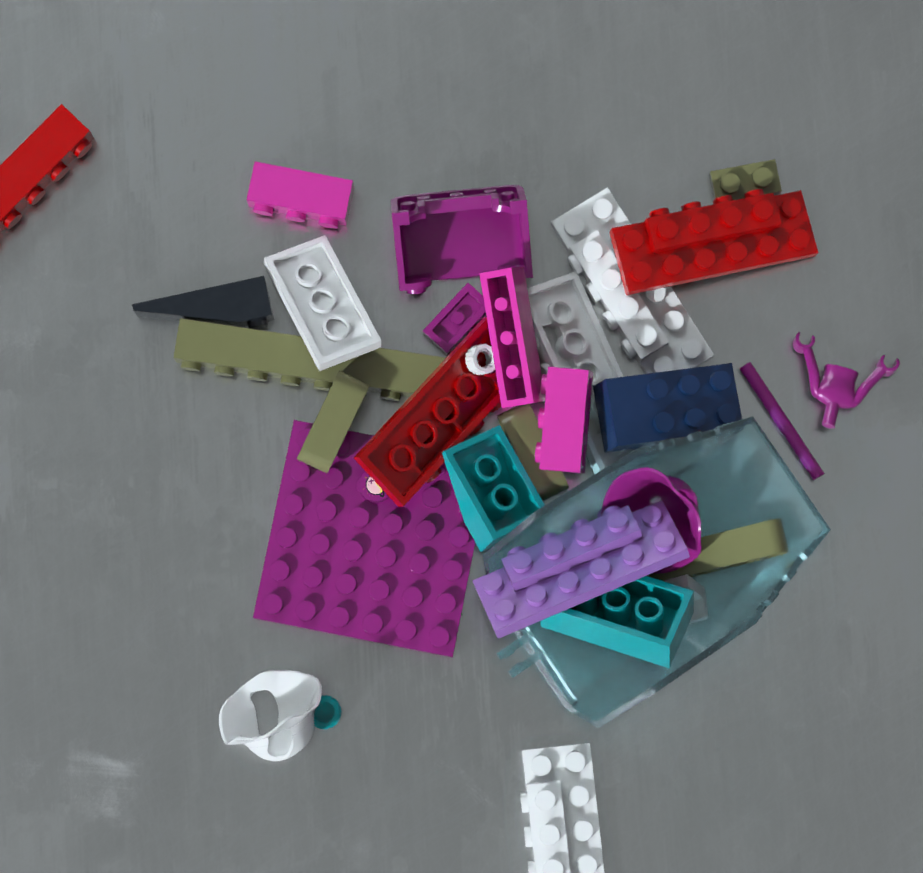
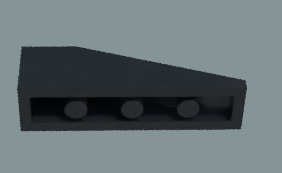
(229, 304)

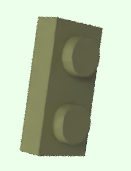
(744, 178)

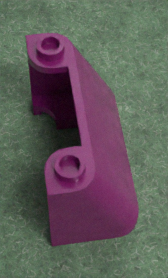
(460, 234)

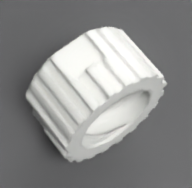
(472, 362)

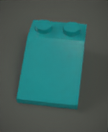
(490, 486)

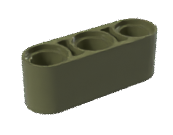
(333, 422)
(523, 434)

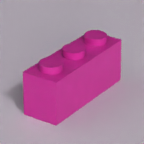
(300, 195)
(564, 420)

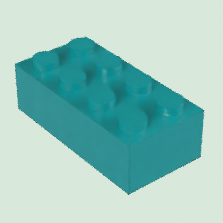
(635, 619)

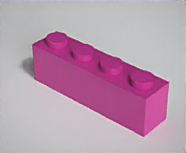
(512, 336)

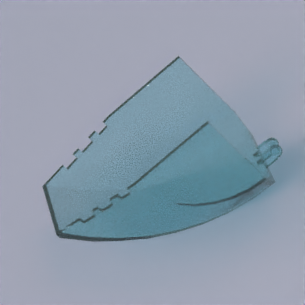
(736, 485)

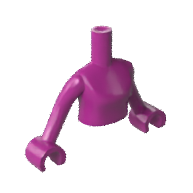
(838, 382)

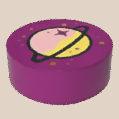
(371, 490)

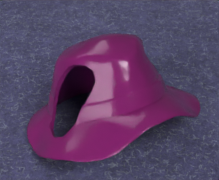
(647, 486)

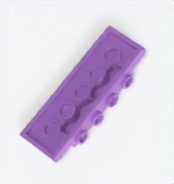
(579, 565)

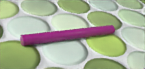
(781, 421)

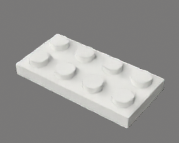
(322, 303)

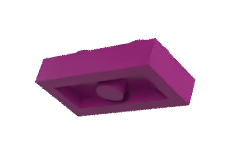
(456, 319)

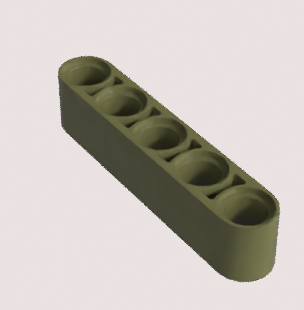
(734, 549)

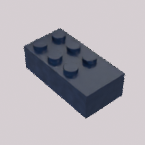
(665, 405)

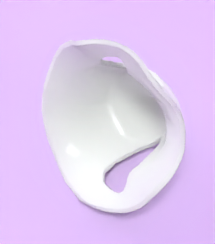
(296, 698)

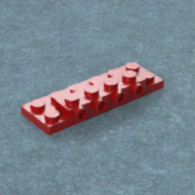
(713, 240)
(432, 420)

